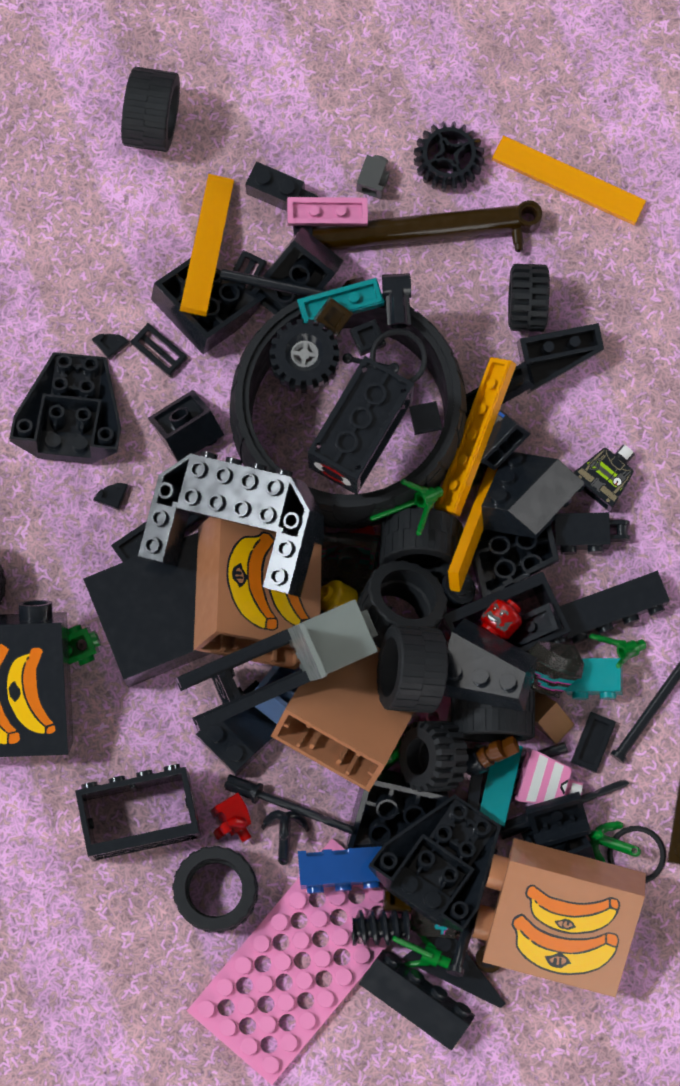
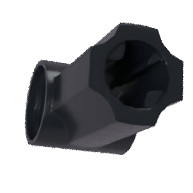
(396, 292)

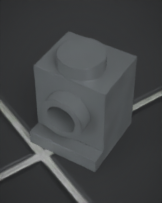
(373, 176)

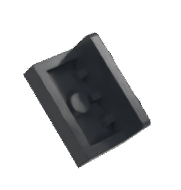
(558, 820)

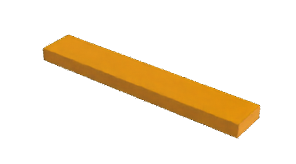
(568, 180)
(207, 245)
(475, 435)
(470, 536)

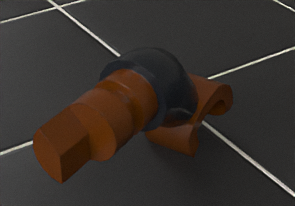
(482, 758)

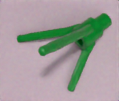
(423, 498)
(625, 649)
(430, 954)

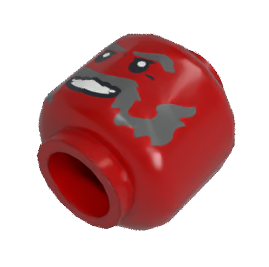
(502, 618)

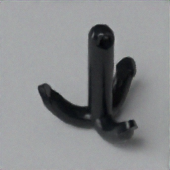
(284, 830)

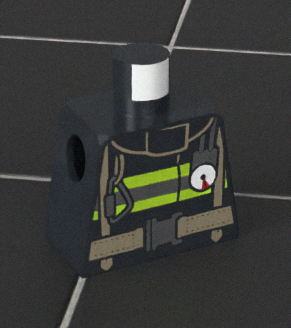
(607, 475)

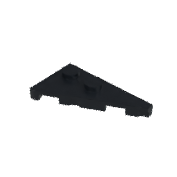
(472, 980)

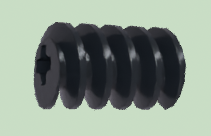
(380, 927)

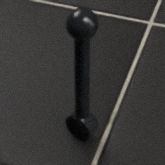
(348, 358)

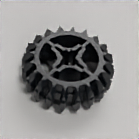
(431, 167)

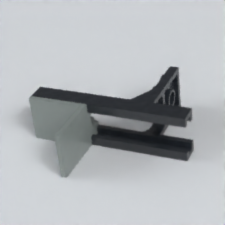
(320, 645)

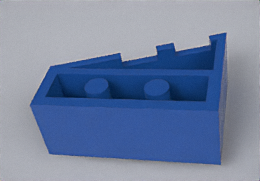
(337, 869)

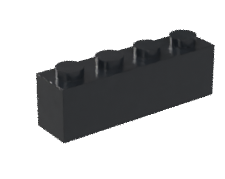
(615, 605)
(417, 999)

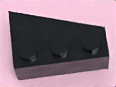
(559, 351)

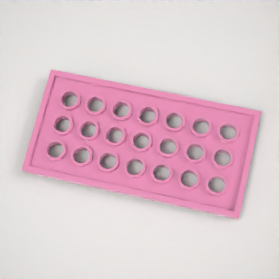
(326, 999)

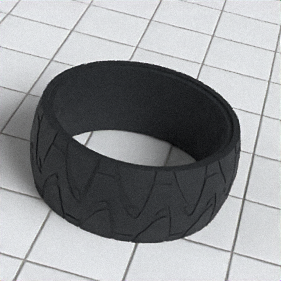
(352, 509)

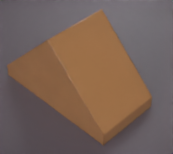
(551, 718)

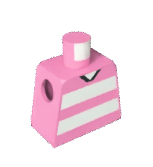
(543, 779)

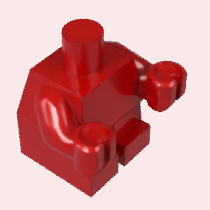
(233, 818)

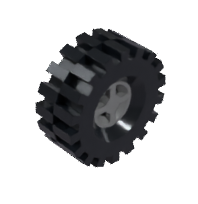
(304, 342)

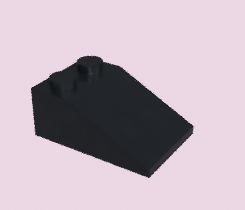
(303, 263)
(240, 737)

